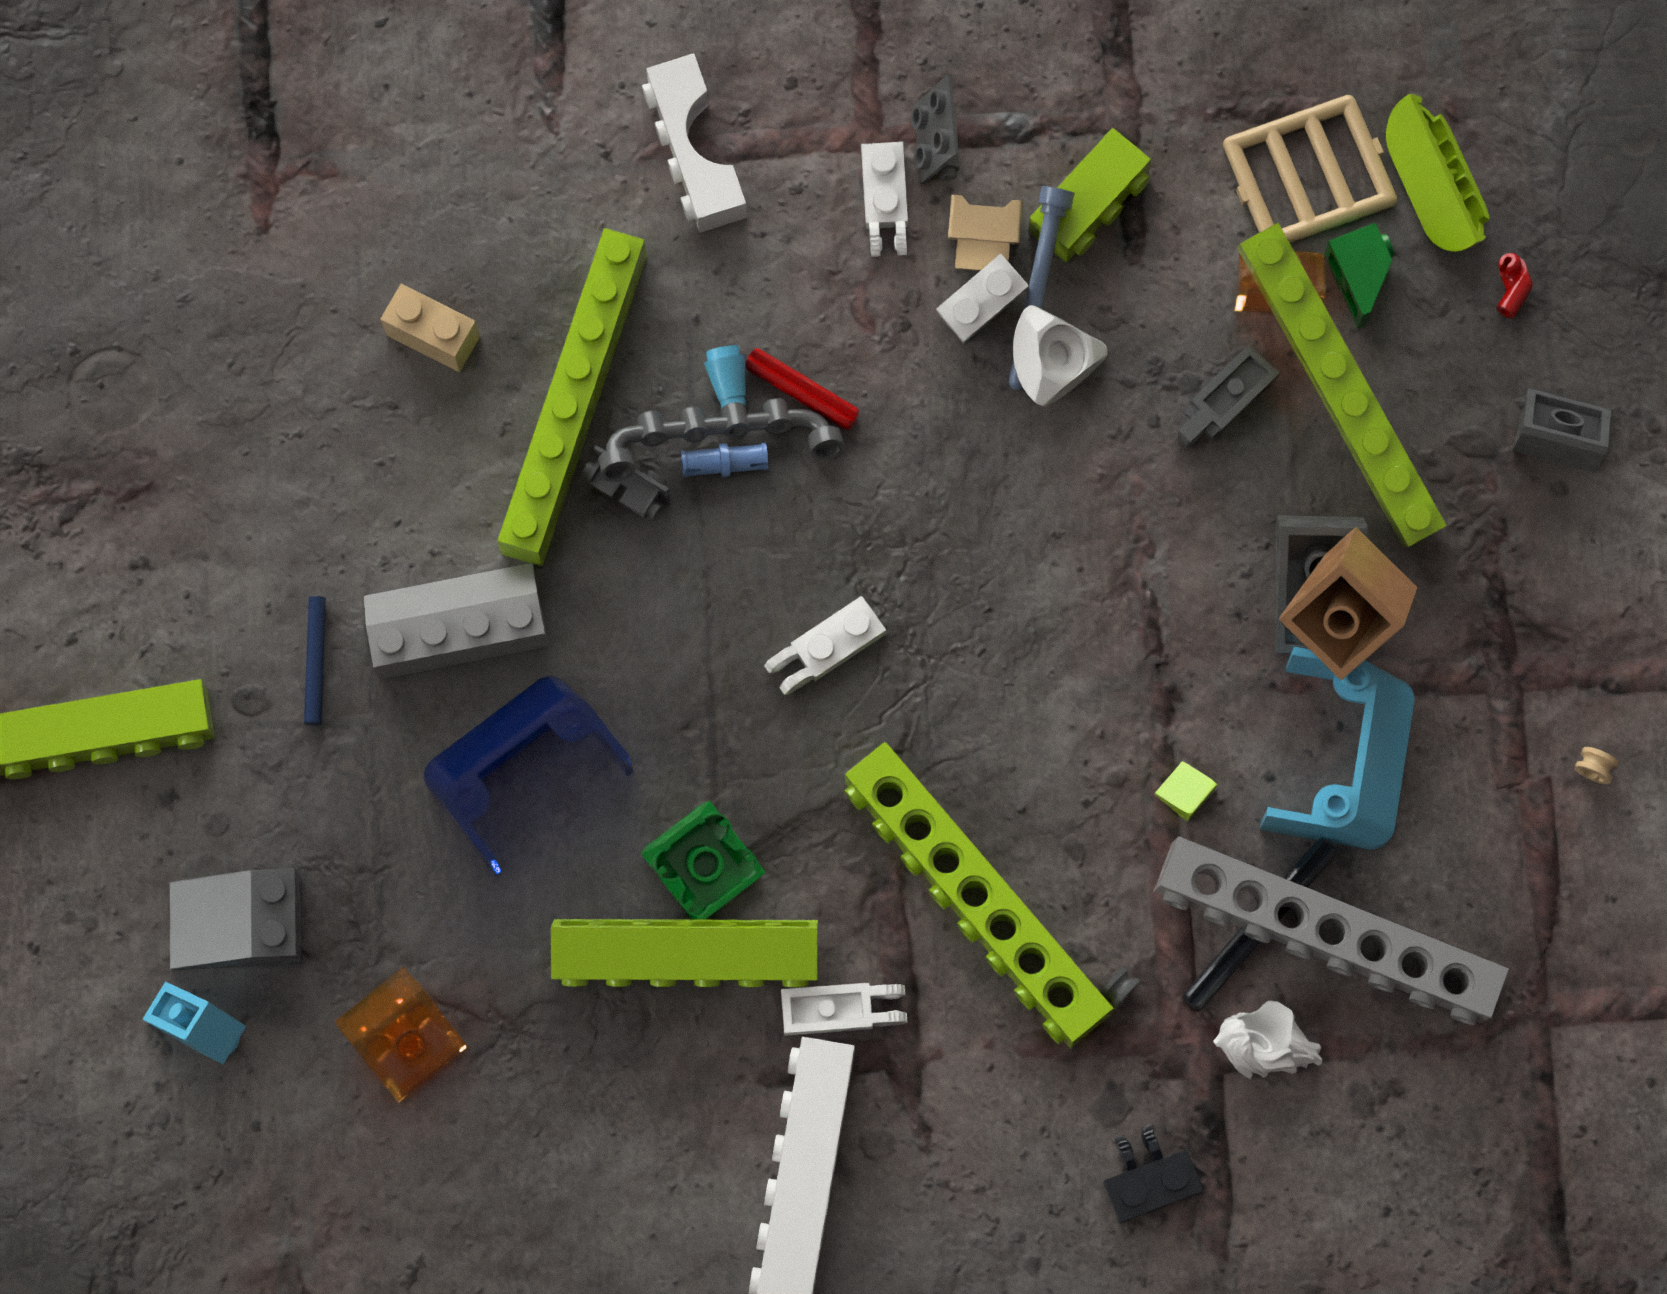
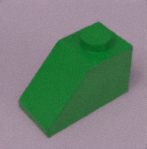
(1360, 267)

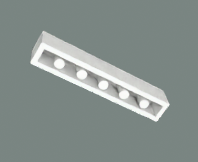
(805, 1169)

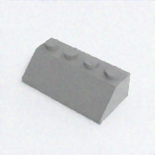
(454, 621)

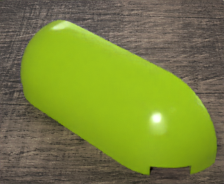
(1435, 176)

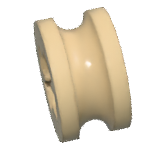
(1596, 765)

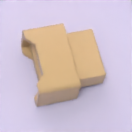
(983, 231)

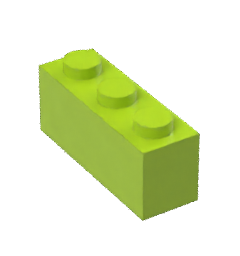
(1100, 186)

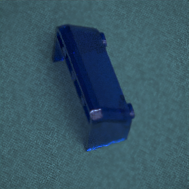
(457, 771)

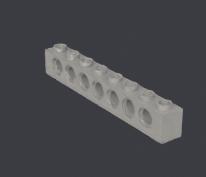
(1479, 977)

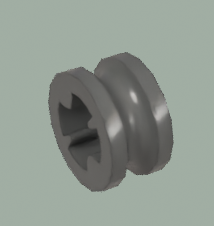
(1119, 987)

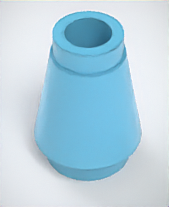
(727, 374)

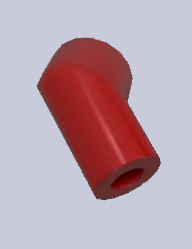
(1516, 282)

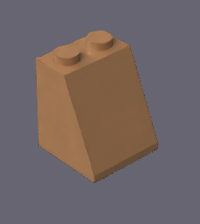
(1350, 604)

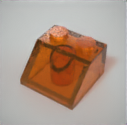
(401, 1034)

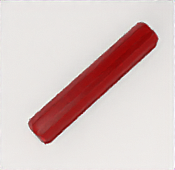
(802, 388)

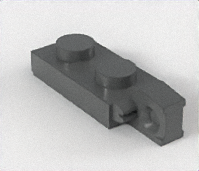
(1227, 396)

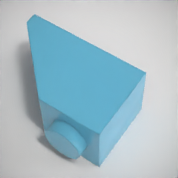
(195, 1022)

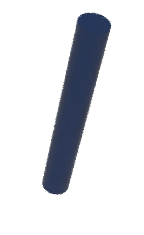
(314, 661)

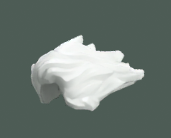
(1266, 1041)

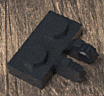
(1153, 1184)

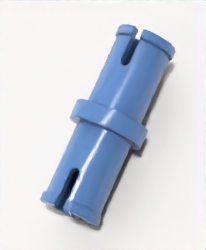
(724, 460)

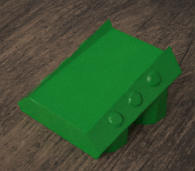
(702, 861)

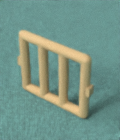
(1311, 120)

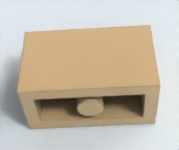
(430, 327)

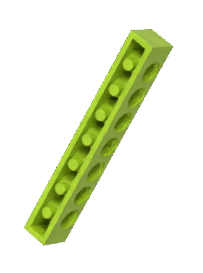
(885, 770)

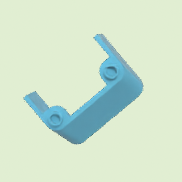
(1368, 810)

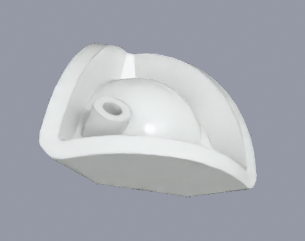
(1052, 355)

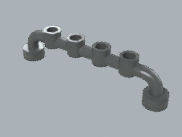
(618, 462)

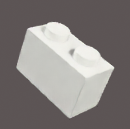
(982, 298)

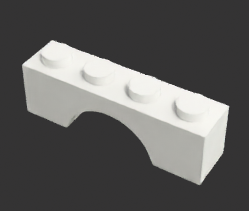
(710, 188)

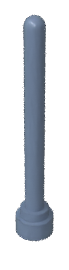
(1054, 206)

